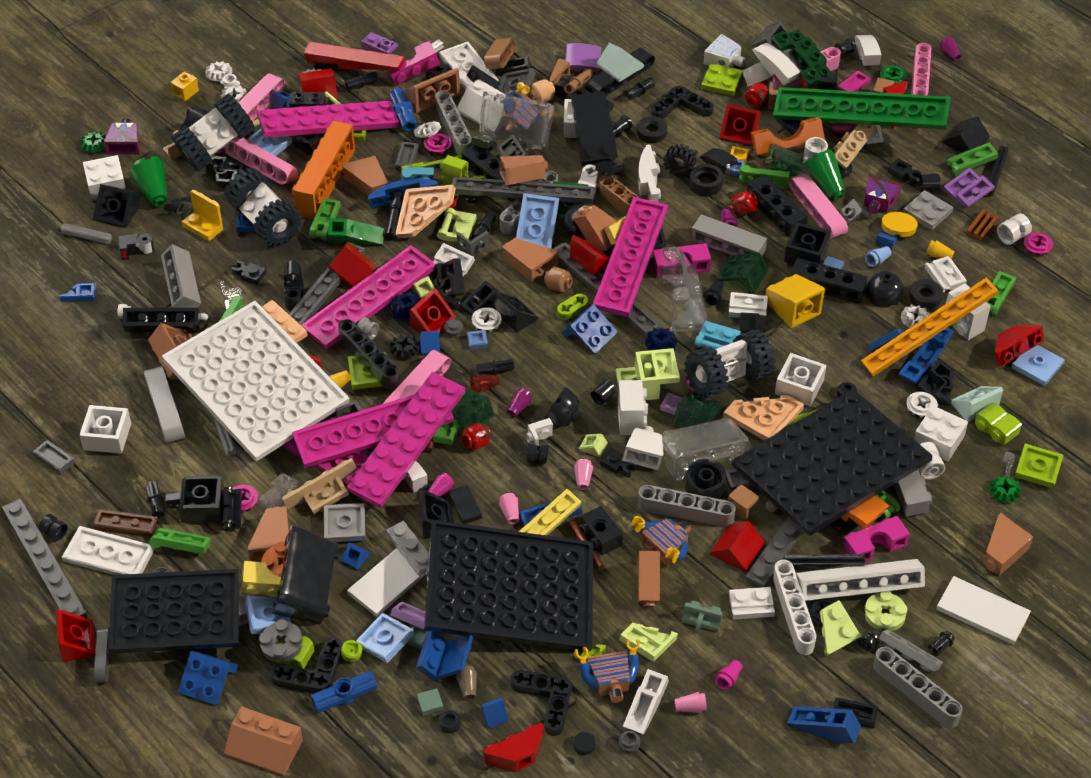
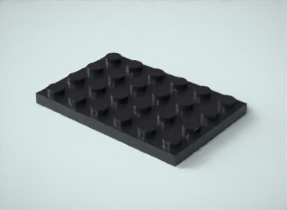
(174, 611)

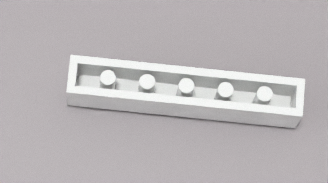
(861, 579)

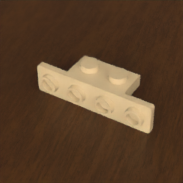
(852, 143)
(323, 489)

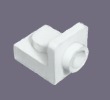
(539, 430)

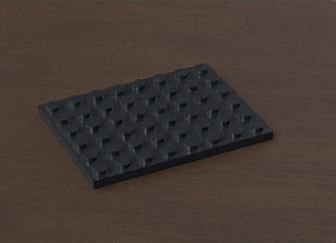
(831, 461)
(509, 586)

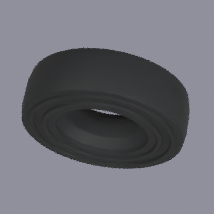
(651, 137)
(928, 285)

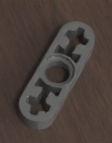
(102, 656)

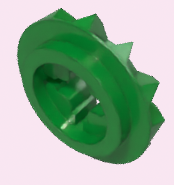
(888, 71)
(86, 142)
(998, 492)

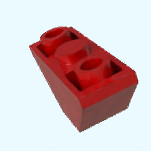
(1017, 341)
(516, 750)

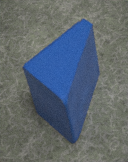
(280, 99)
(884, 239)
(429, 342)
(354, 556)
(494, 713)

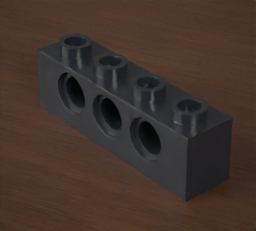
(482, 162)
(776, 204)
(836, 281)
(150, 318)

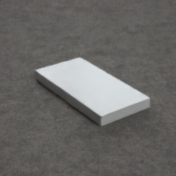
(463, 57)
(107, 552)
(385, 583)
(983, 610)

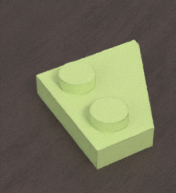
(837, 628)
(651, 641)

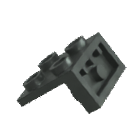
(515, 147)

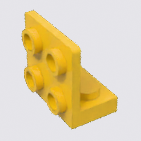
(205, 218)

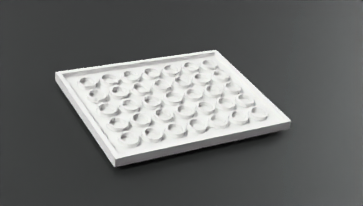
(255, 380)

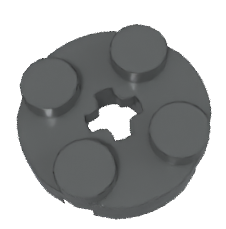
(281, 630)

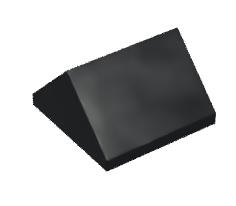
(967, 135)
(513, 311)
(432, 508)

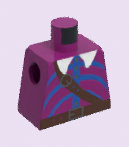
(122, 138)
(881, 194)

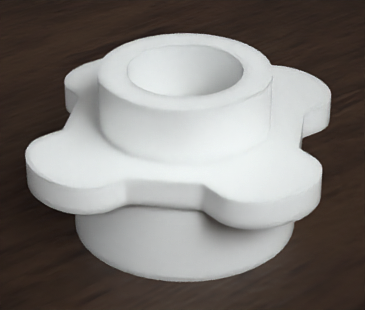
(230, 80)

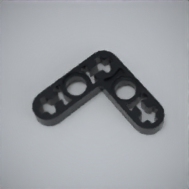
(680, 96)
(320, 674)
(555, 695)

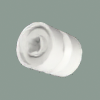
(813, 146)
(1014, 229)
(936, 466)

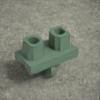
(701, 616)

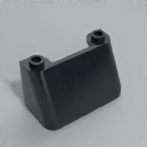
(305, 576)

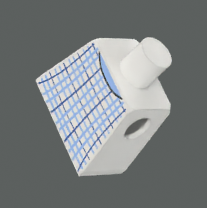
(724, 53)

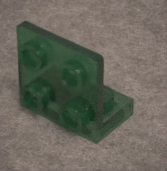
(785, 160)
(747, 267)
(472, 409)
(696, 410)

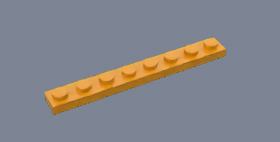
(929, 326)

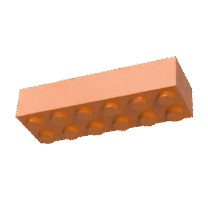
(323, 169)

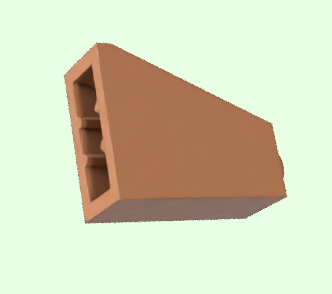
(522, 168)
(364, 175)
(592, 222)
(529, 258)
(271, 529)
(1006, 545)
(649, 578)

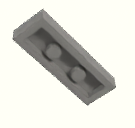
(409, 547)
(910, 651)

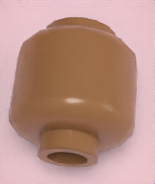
(558, 279)

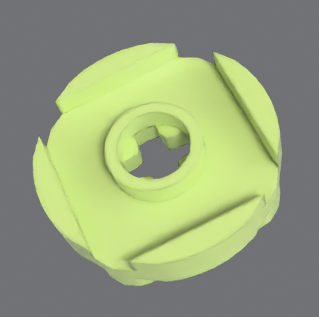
(887, 601)

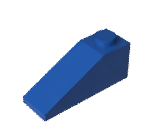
(827, 723)

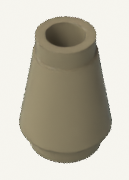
(467, 681)

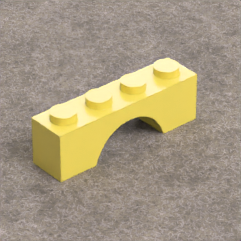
(259, 580)

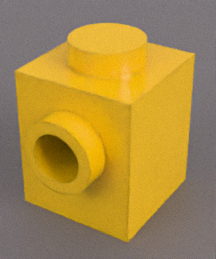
(184, 86)

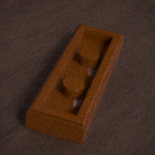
(125, 523)

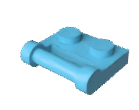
(417, 172)
(715, 336)

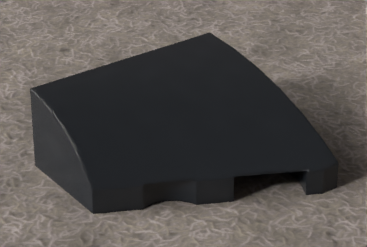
(225, 170)
(449, 278)
(938, 383)

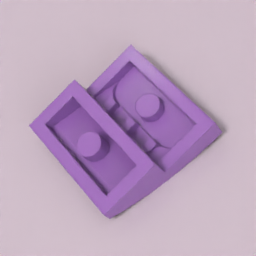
(583, 56)
(968, 188)

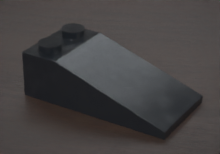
(593, 128)

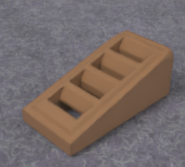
(561, 68)

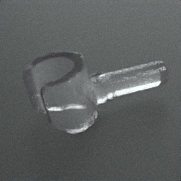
(1009, 460)

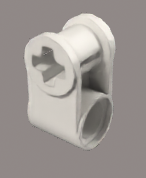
(589, 176)

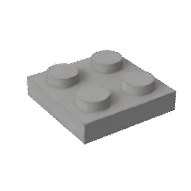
(928, 210)
(344, 522)

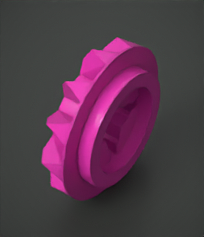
(438, 138)
(1033, 239)
(250, 495)

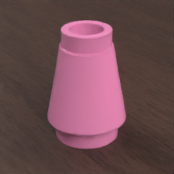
(583, 472)
(509, 507)
(691, 703)

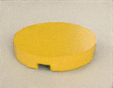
(899, 224)

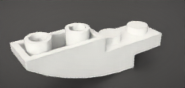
(648, 175)

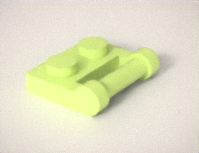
(464, 225)

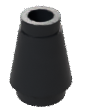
(714, 293)

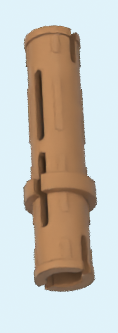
(577, 82)

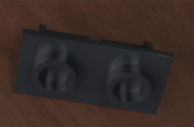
(231, 508)

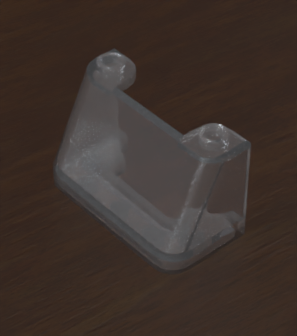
(519, 116)
(688, 301)
(702, 441)

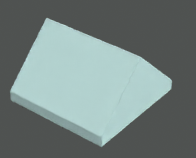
(618, 62)
(975, 400)

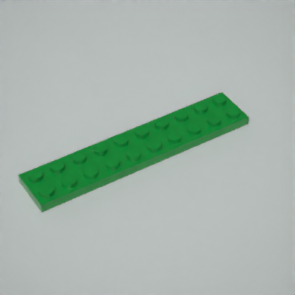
(862, 107)

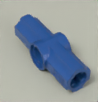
(403, 109)
(355, 687)

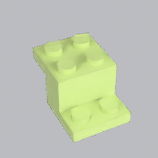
(653, 369)

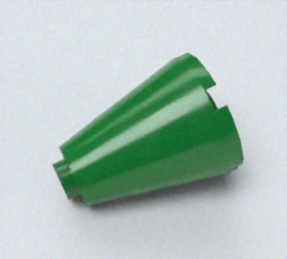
(826, 174)
(150, 179)

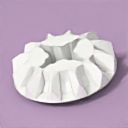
(212, 72)
(240, 93)
(427, 129)
(908, 313)
(481, 315)
(923, 399)

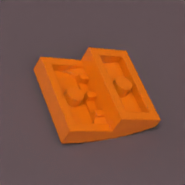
(867, 512)

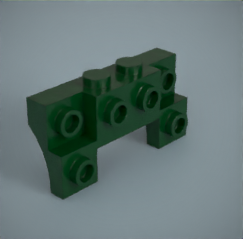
(805, 55)

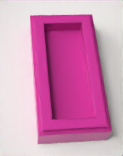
(854, 82)

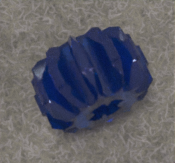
(402, 304)
(660, 339)

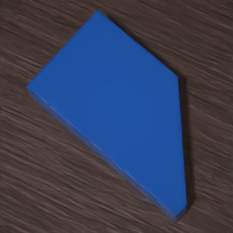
(80, 292)
(885, 339)

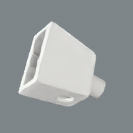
(644, 448)

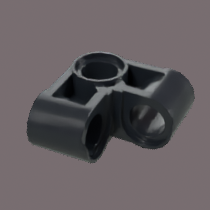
(306, 143)
(292, 284)

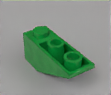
(346, 230)

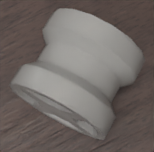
(369, 328)

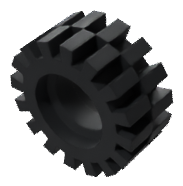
(682, 153)

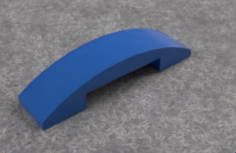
(379, 197)
(925, 357)

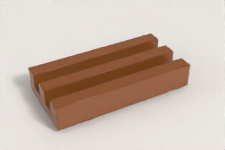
(982, 214)

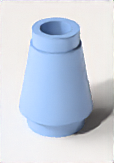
(877, 256)

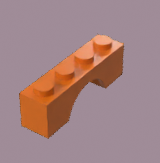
(808, 129)

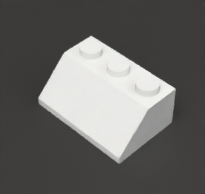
(471, 101)

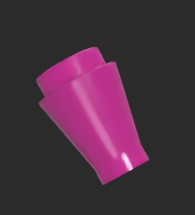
(441, 484)
(727, 677)

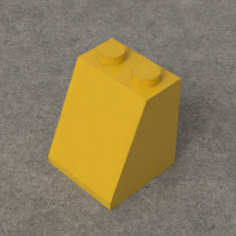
(796, 299)

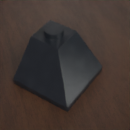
(116, 204)

